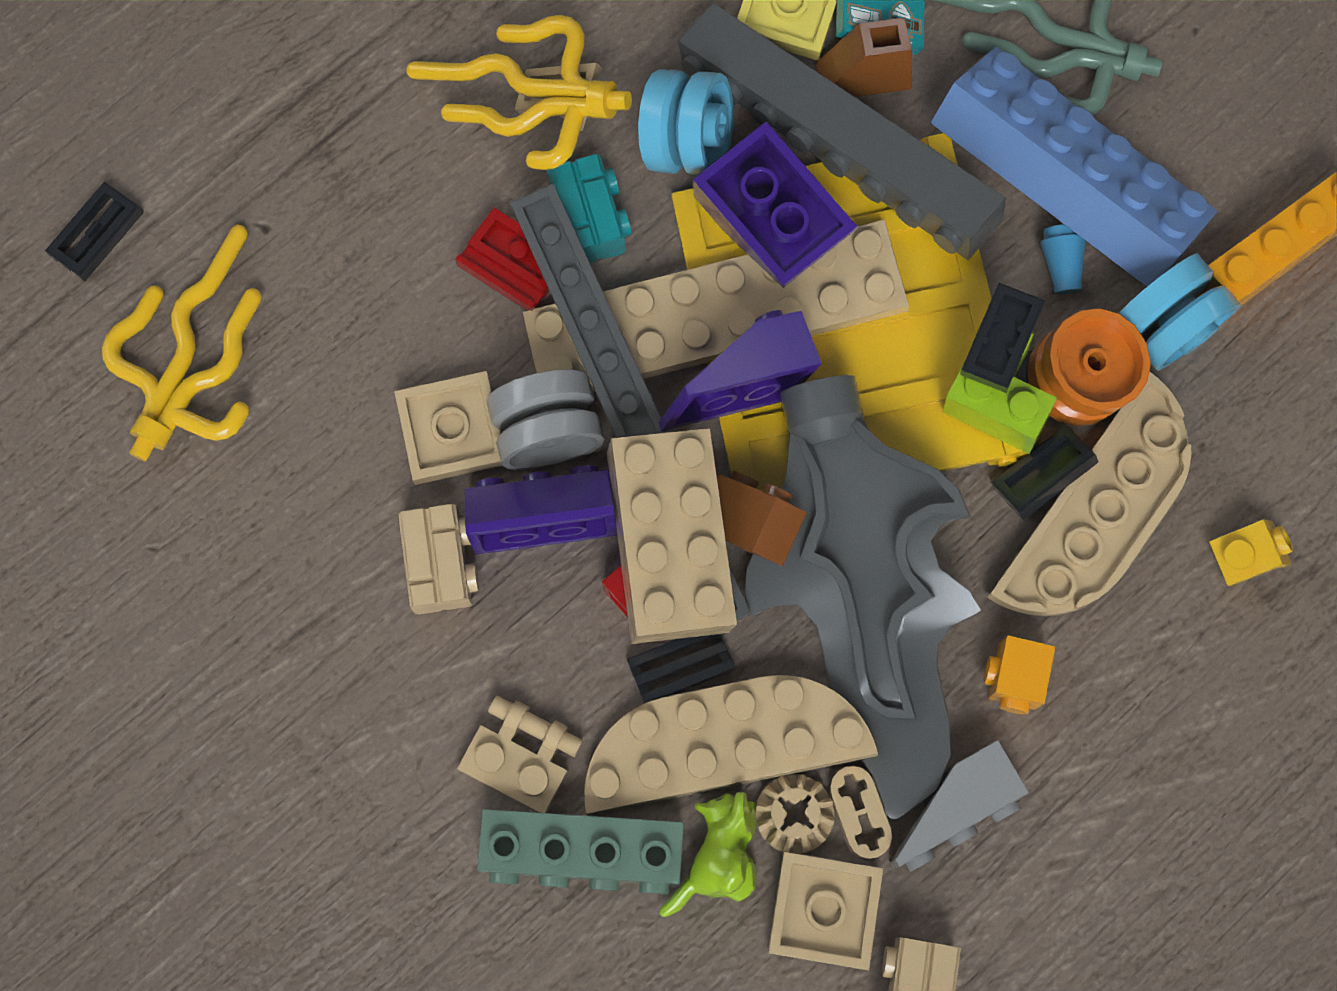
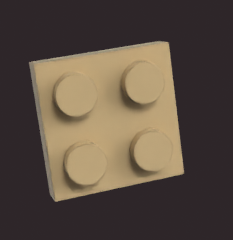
(448, 428)
(825, 911)

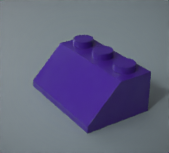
(539, 510)

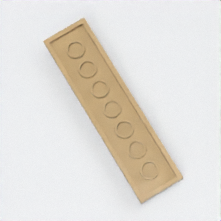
(705, 309)

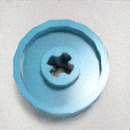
(685, 121)
(1181, 317)

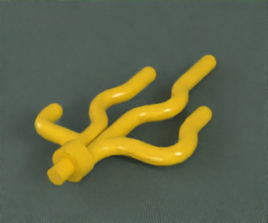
(566, 97)
(169, 397)

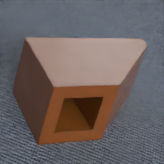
(871, 59)
(758, 519)

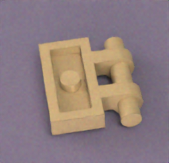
(512, 768)

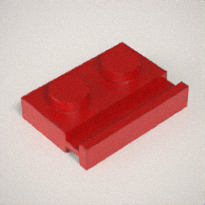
(504, 261)

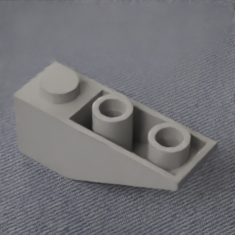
(966, 794)

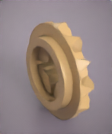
(770, 814)

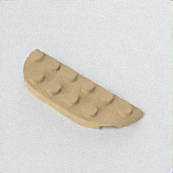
(1104, 513)
(723, 740)

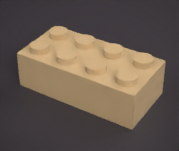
(671, 536)

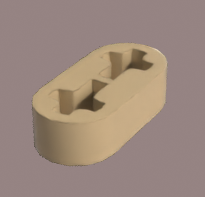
(871, 808)

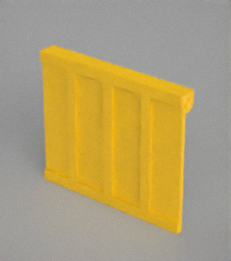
(898, 361)

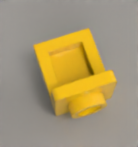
(1252, 551)

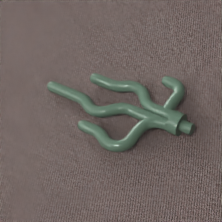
(1093, 50)

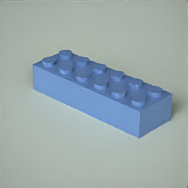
(1073, 166)

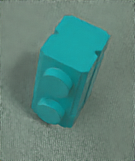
(588, 201)

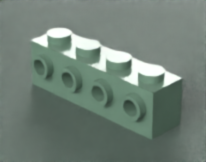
(580, 848)

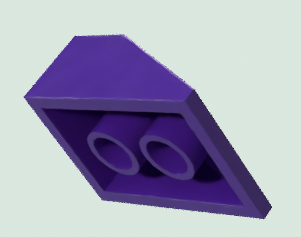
(772, 205)
(750, 372)

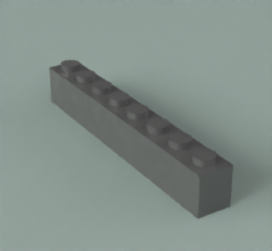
(844, 133)

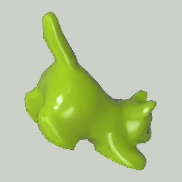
(722, 862)

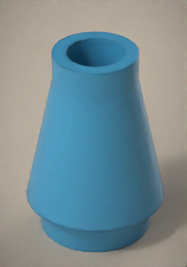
(1064, 258)

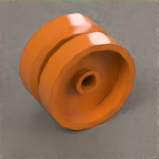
(1091, 366)

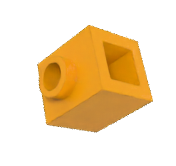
(1019, 674)

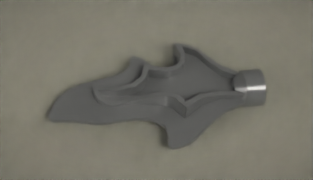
(870, 580)

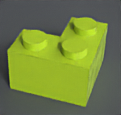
(1009, 416)

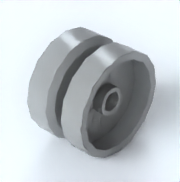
(545, 419)

